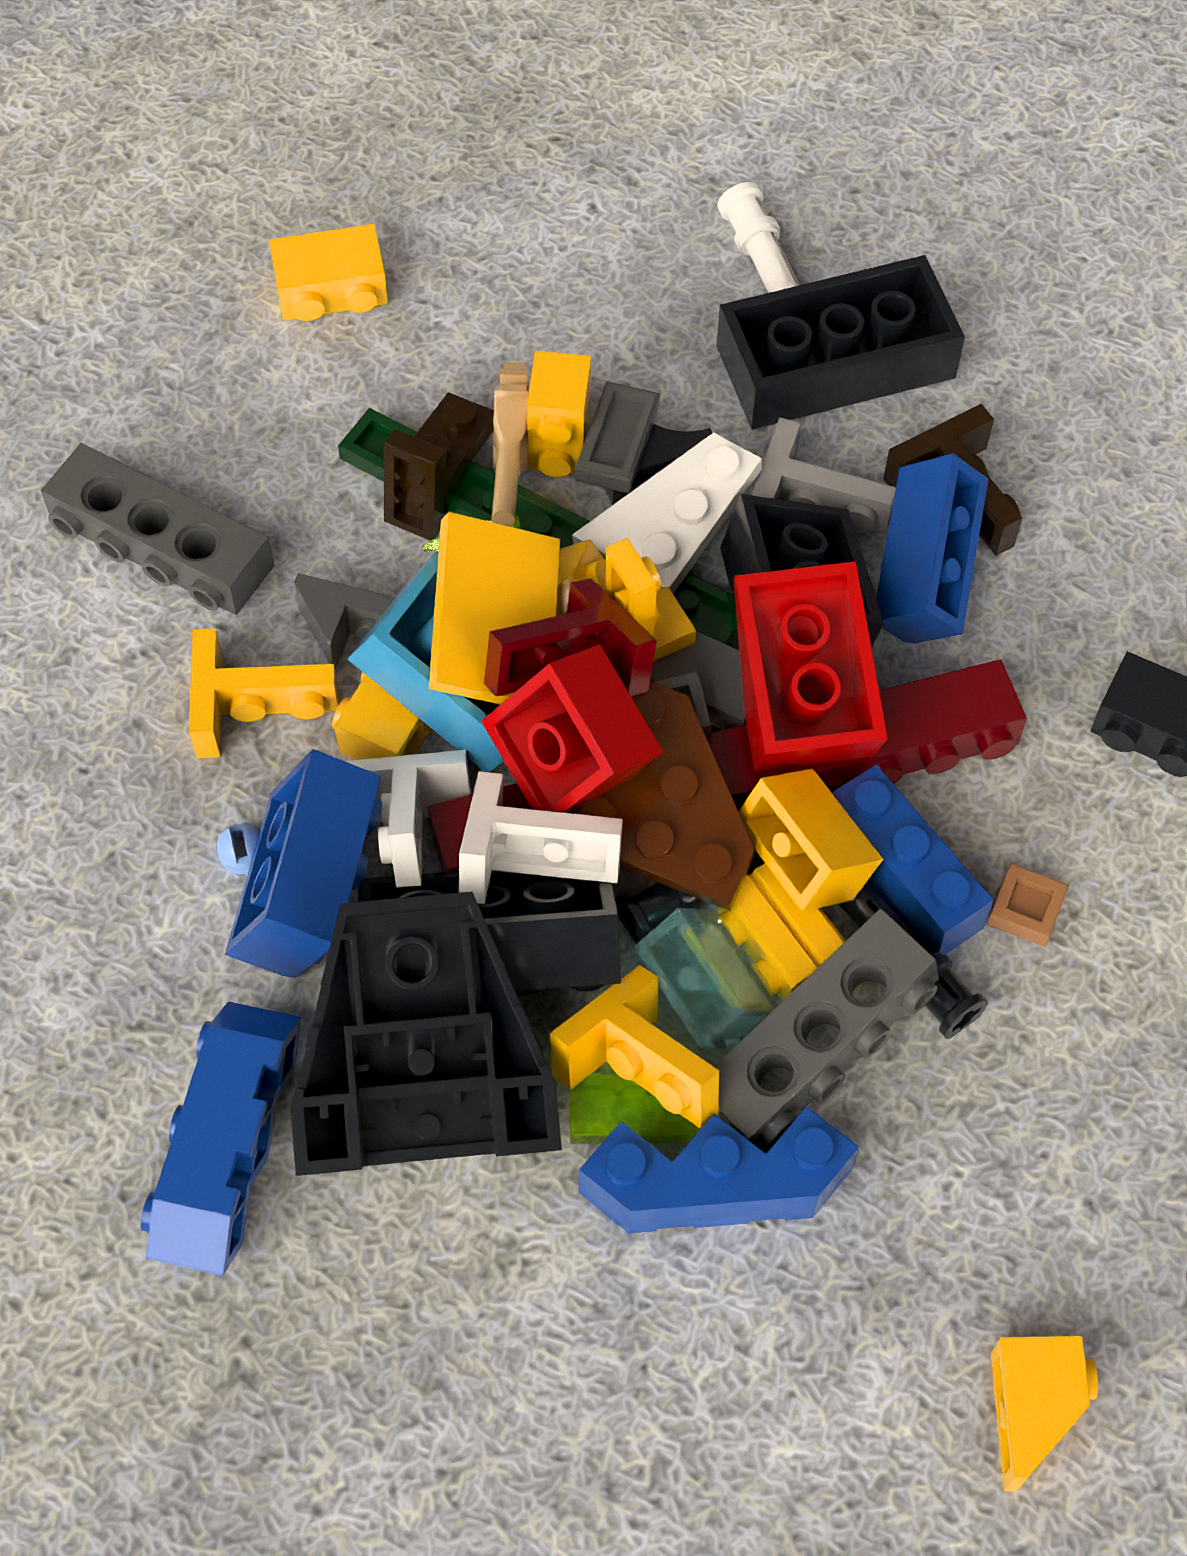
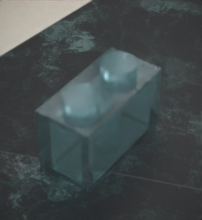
(706, 978)

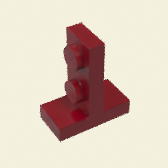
(591, 620)

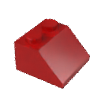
(571, 733)

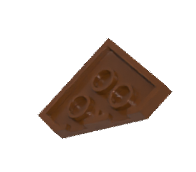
(678, 808)

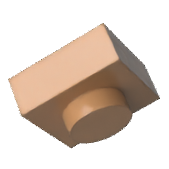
(1028, 905)

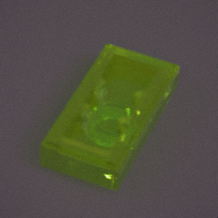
(606, 1100)

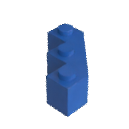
(220, 1138)
(717, 1176)

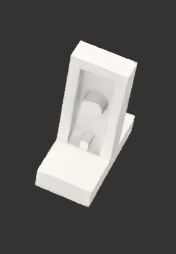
(406, 790)
(533, 841)

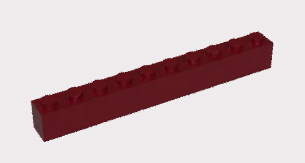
(926, 724)

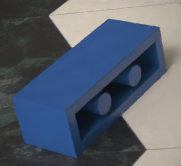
(931, 549)
(918, 870)

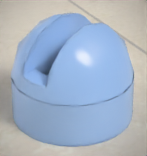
(226, 847)

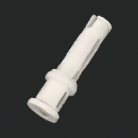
(757, 235)

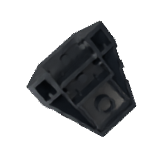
(418, 1045)

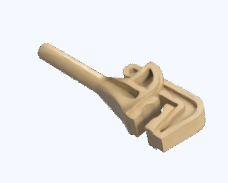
(509, 440)

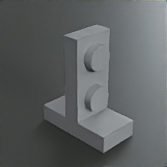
(798, 481)

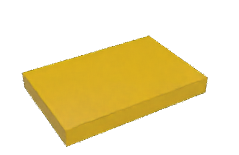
(485, 583)

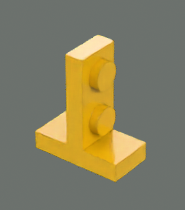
(637, 589)
(250, 692)
(622, 1032)

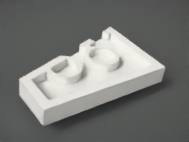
(678, 508)

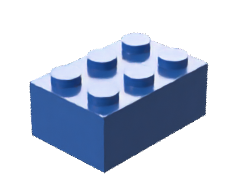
(305, 864)

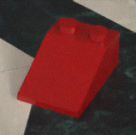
(807, 667)

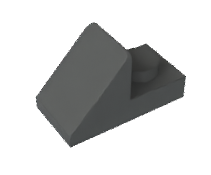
(337, 611)

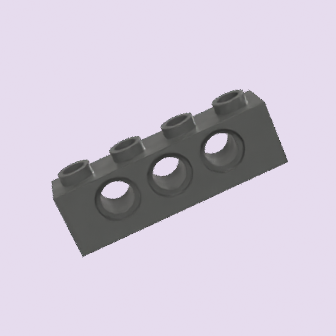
(142, 506)
(875, 953)

